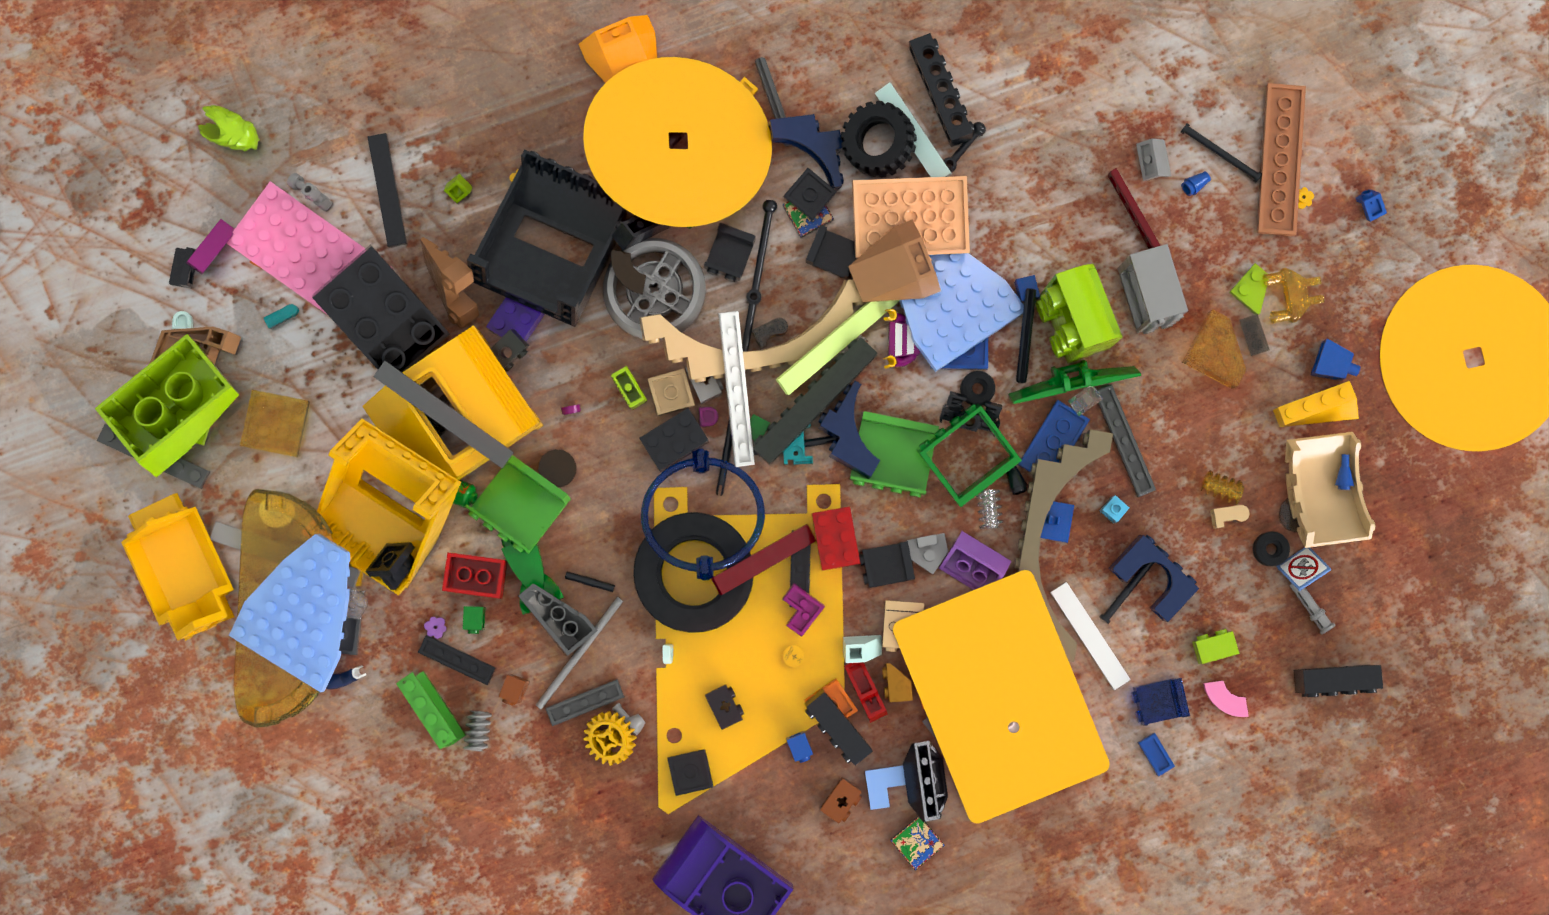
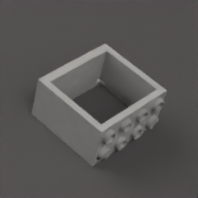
(1152, 289)

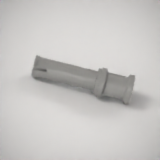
(1316, 614)

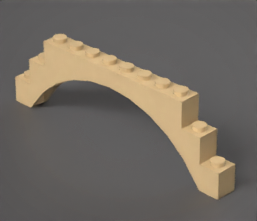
(708, 361)

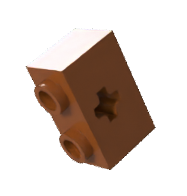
(513, 689)
(830, 806)

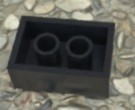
(674, 440)

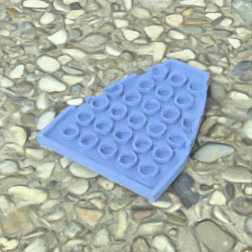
(964, 313)
(300, 612)

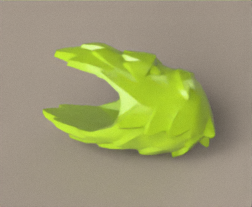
(229, 129)

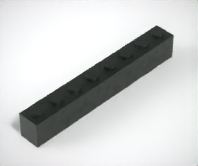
(815, 401)

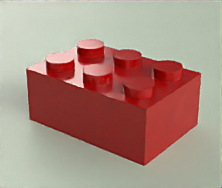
(835, 538)
(474, 575)

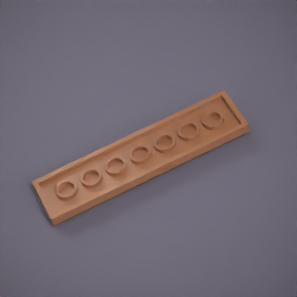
(1281, 159)

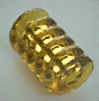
(1223, 486)

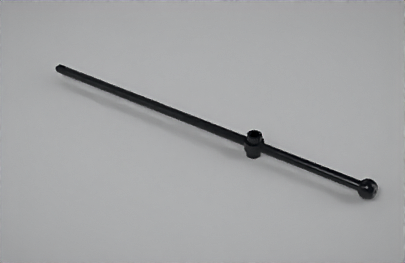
(769, 207)

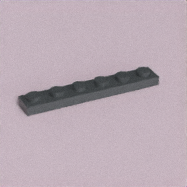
(180, 469)

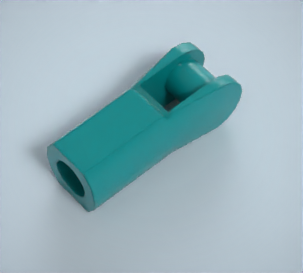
(281, 315)

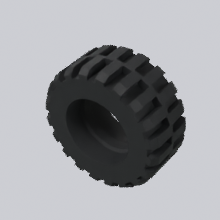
(858, 127)

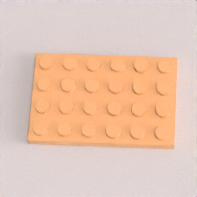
(933, 203)

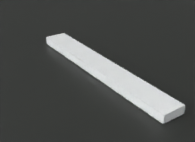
(736, 388)

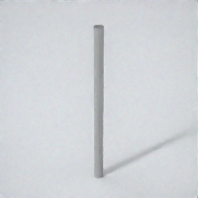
(578, 654)

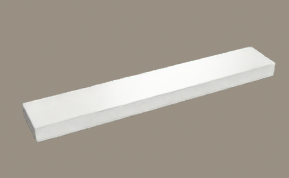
(1090, 636)

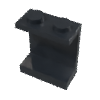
(730, 252)
(831, 253)
(887, 565)

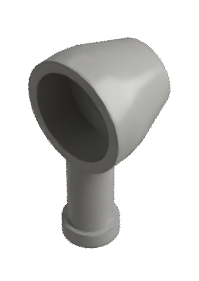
(636, 720)

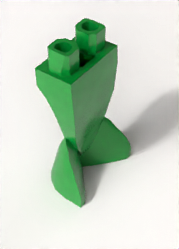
(529, 571)

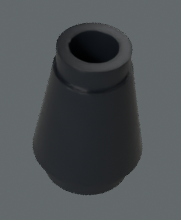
(1016, 482)

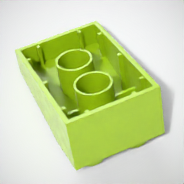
(168, 405)

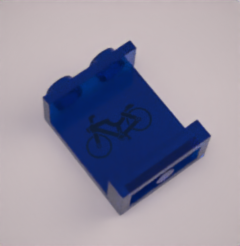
(1160, 701)

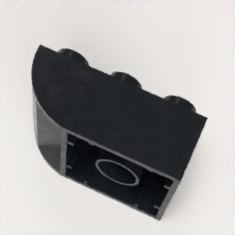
(380, 312)

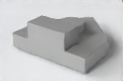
(928, 551)

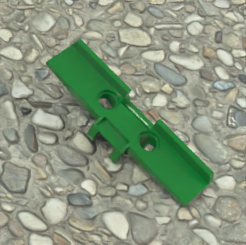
(1061, 383)

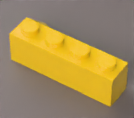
(1325, 406)

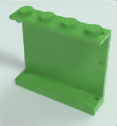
(896, 446)
(519, 505)
(431, 709)

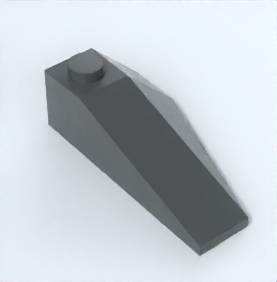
(561, 622)

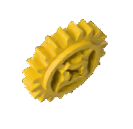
(615, 735)

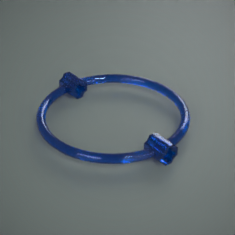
(704, 564)

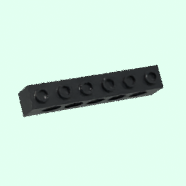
(955, 133)

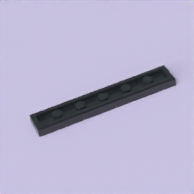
(387, 190)

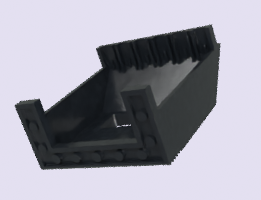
(535, 276)

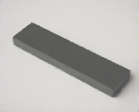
(584, 702)

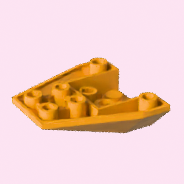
(619, 46)

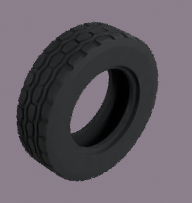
(649, 573)

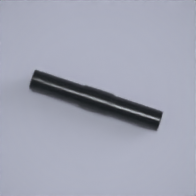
(589, 581)

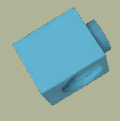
(1114, 509)

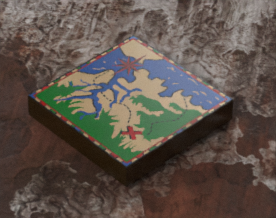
(802, 223)
(917, 842)

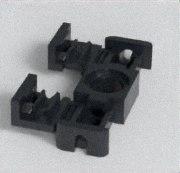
(955, 406)

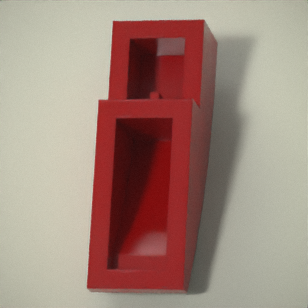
(866, 691)

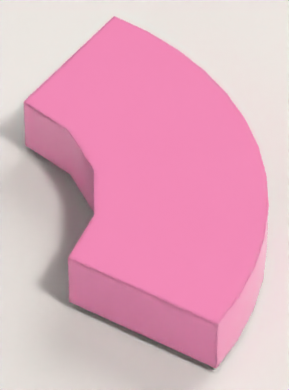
(1225, 700)

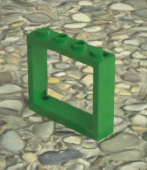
(987, 479)

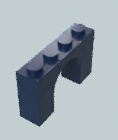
(1179, 586)

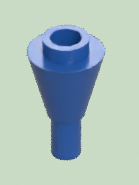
(1344, 477)

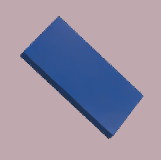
(1059, 428)

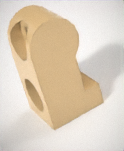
(1233, 513)

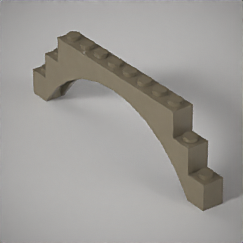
(1046, 484)

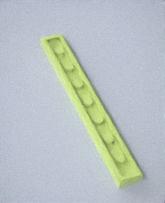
(833, 344)

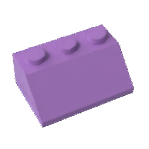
(974, 562)

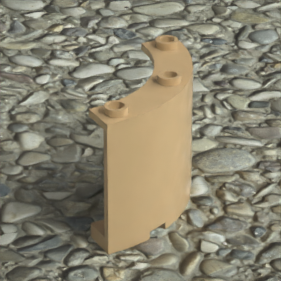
(1322, 509)

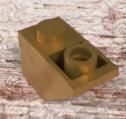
(898, 685)

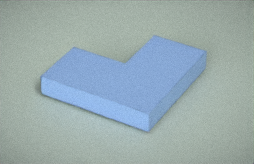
(879, 780)

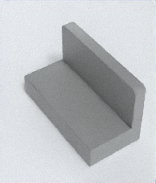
(1153, 159)

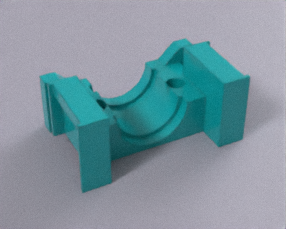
(797, 446)

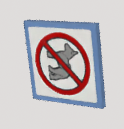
(1303, 568)

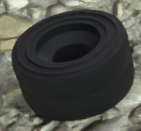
(981, 378)
(1282, 548)

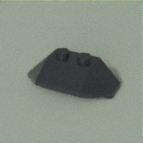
(925, 781)

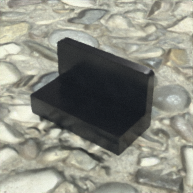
(182, 273)

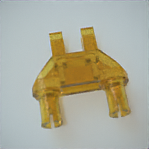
(1295, 294)

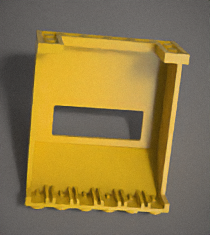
(475, 388)
(368, 519)

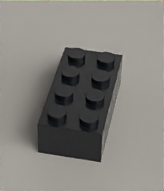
(1338, 679)

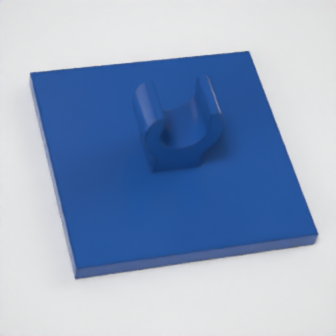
(1058, 522)

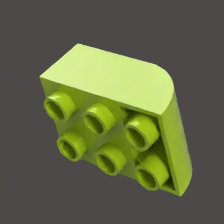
(1078, 314)

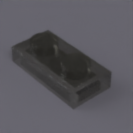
(1254, 335)

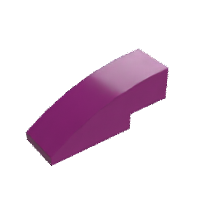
(211, 246)

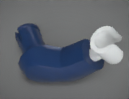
(345, 678)

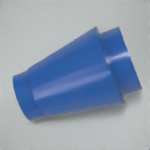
(1194, 184)

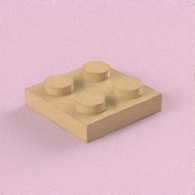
(671, 392)

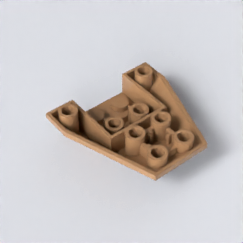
(895, 267)

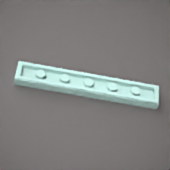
(924, 149)

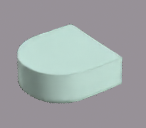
(182, 320)
(667, 653)

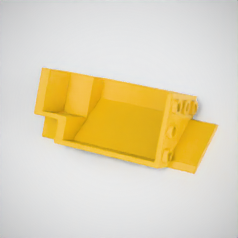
(178, 567)

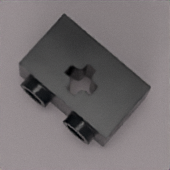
(715, 700)

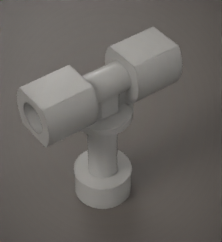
(311, 192)

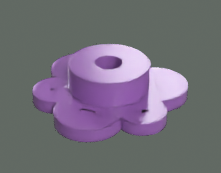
(430, 627)

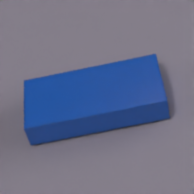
(1156, 754)

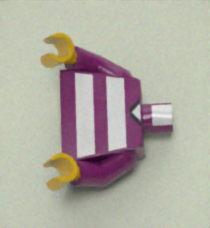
(900, 344)

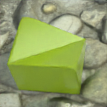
(458, 188)

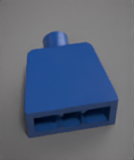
(1334, 362)

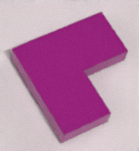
(807, 609)

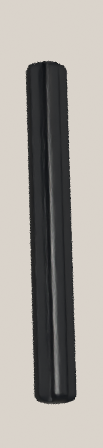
(1026, 333)

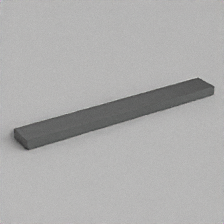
(443, 414)

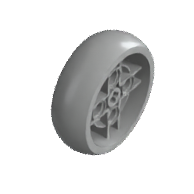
(671, 285)

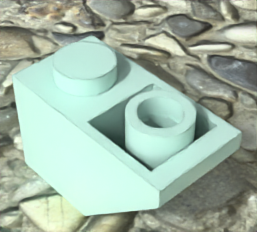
(861, 648)

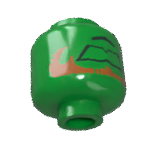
(465, 495)

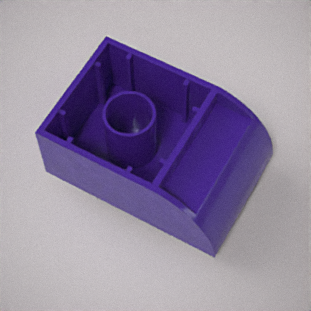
(718, 876)

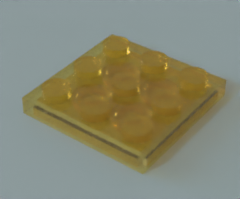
(274, 423)

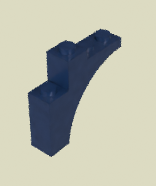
(821, 146)
(841, 425)

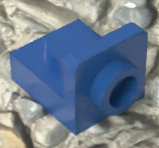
(1372, 204)

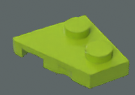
(1251, 289)

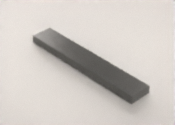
(1125, 442)

